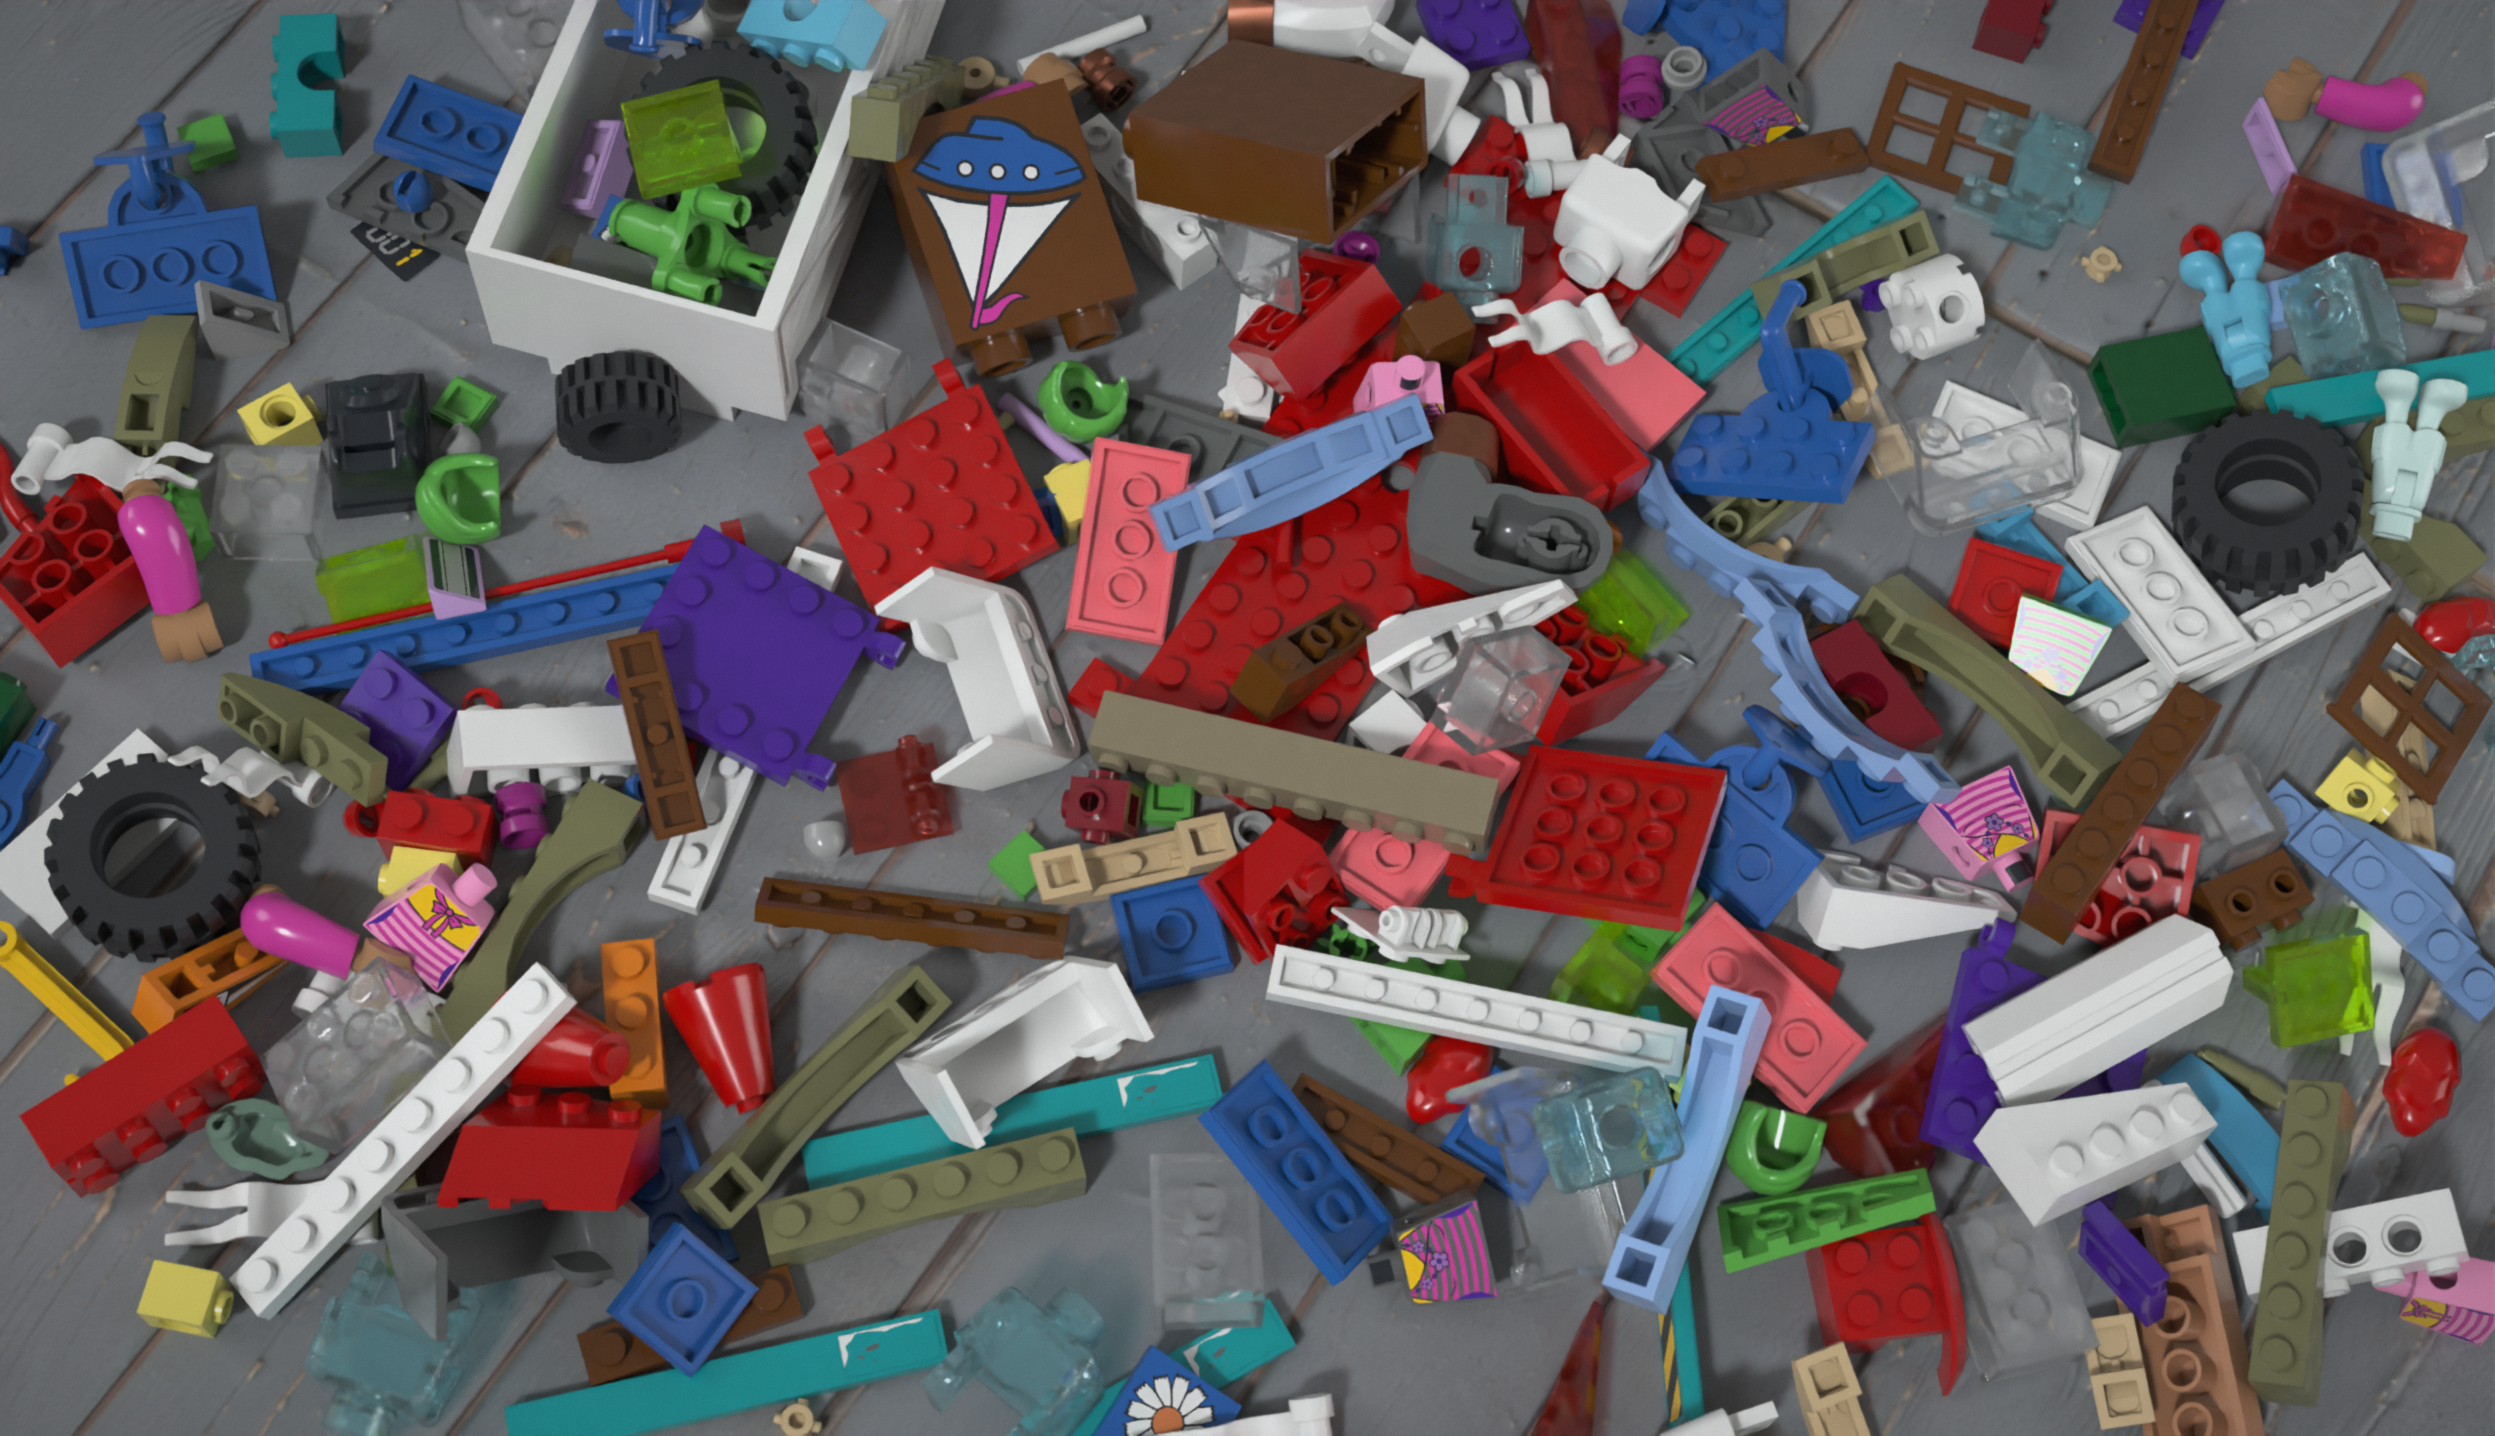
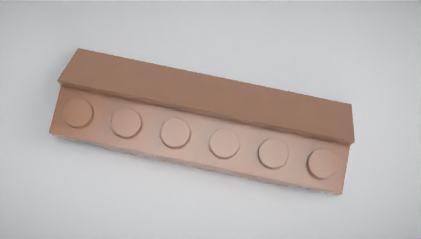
(2198, 1350)

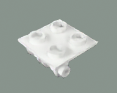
(1409, 931)

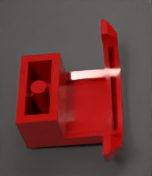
(1891, 1289)

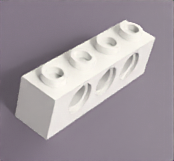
(1163, 232)
(2375, 1224)

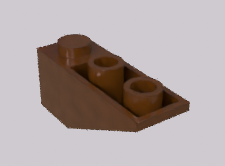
(1299, 662)

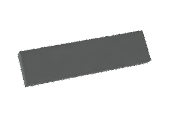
(637, 269)

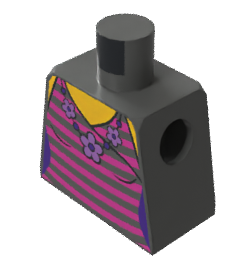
(1755, 101)
(1438, 1254)

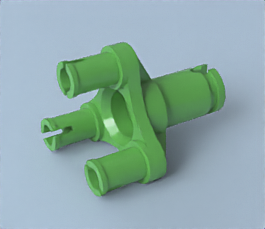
(692, 242)

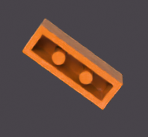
(636, 1011)

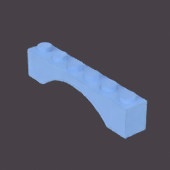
(1665, 1221)

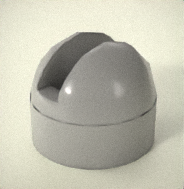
(459, 440)
(824, 840)

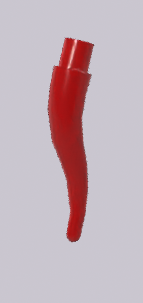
(12, 502)

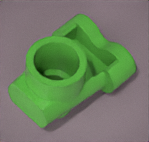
(192, 514)

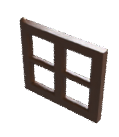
(1945, 133)
(2451, 743)

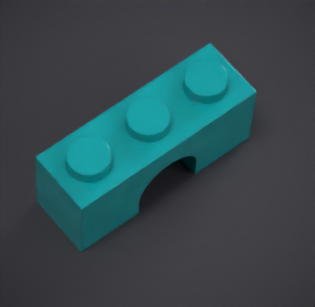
(307, 52)

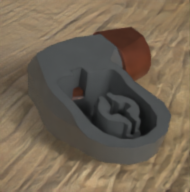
(1494, 533)

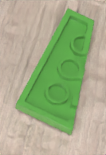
(1805, 1219)

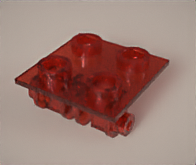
(893, 797)

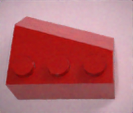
(1341, 310)
(73, 572)
(1598, 681)

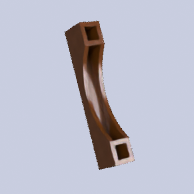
(2118, 811)

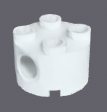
(1932, 307)

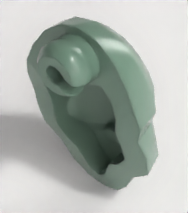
(259, 1139)

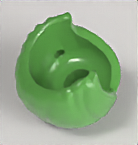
(1099, 403)
(461, 498)
(1773, 1148)

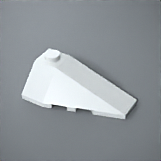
(1423, 644)
(1872, 908)

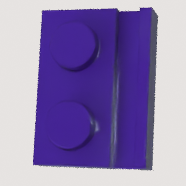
(2123, 1263)

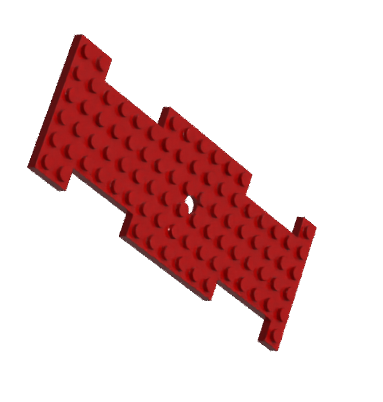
(1358, 542)

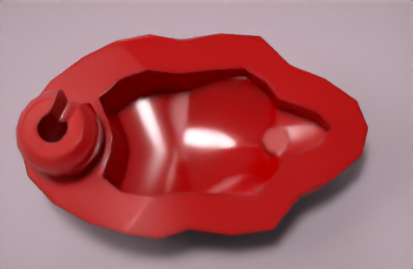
(2455, 620)
(1443, 1067)
(2422, 1080)

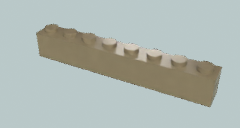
(1294, 773)

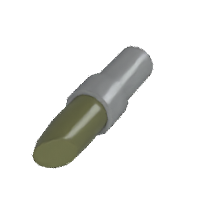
(2442, 319)

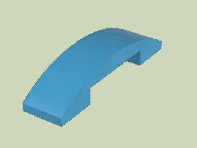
(2072, 590)
(2241, 1131)

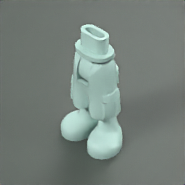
(2405, 458)

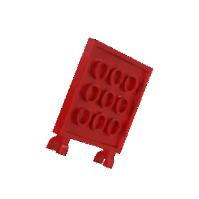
(930, 496)
(1598, 838)

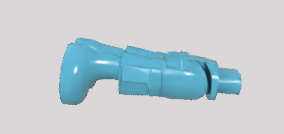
(2235, 318)

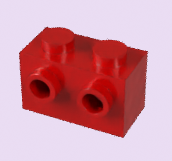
(439, 824)

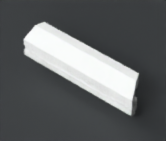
(2101, 1011)

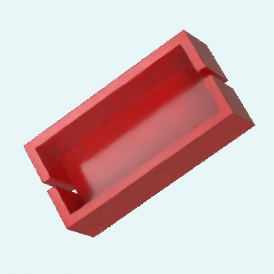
(1549, 426)
(145, 1098)

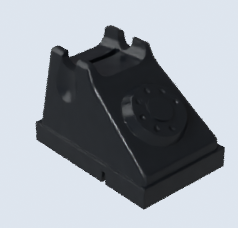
(377, 443)

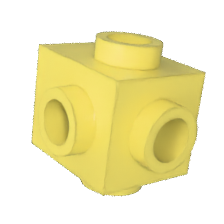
(2372, 777)

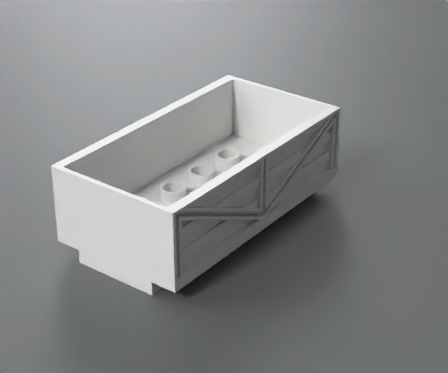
(718, 354)

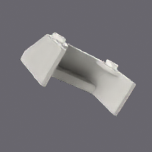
(998, 675)
(1018, 1039)

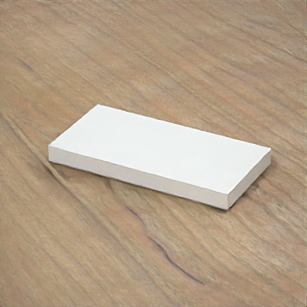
(1977, 414)
(2171, 604)
(22, 861)

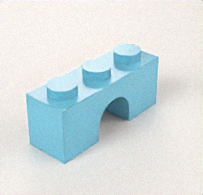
(829, 34)

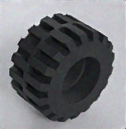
(618, 407)

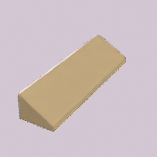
(2412, 818)

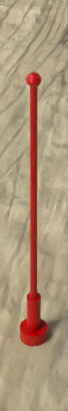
(673, 553)

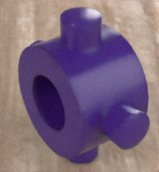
(1870, 296)

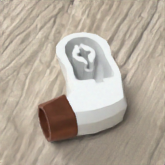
(1307, 26)

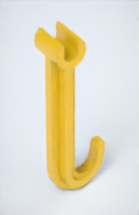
(61, 997)

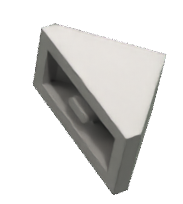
(239, 321)

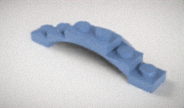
(1291, 475)
(1725, 564)
(1813, 703)
(2395, 893)

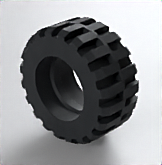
(764, 88)
(2277, 450)
(113, 806)

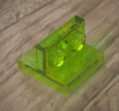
(681, 139)
(373, 579)
(1632, 605)
(1602, 974)
(2316, 987)

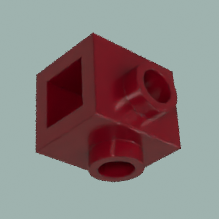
(1102, 807)

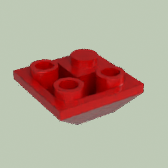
(1289, 888)

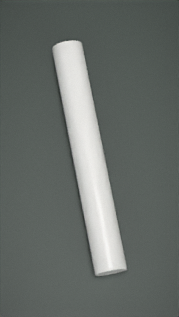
(1091, 41)

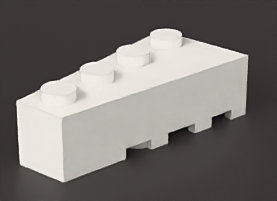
(538, 746)
(2089, 1146)

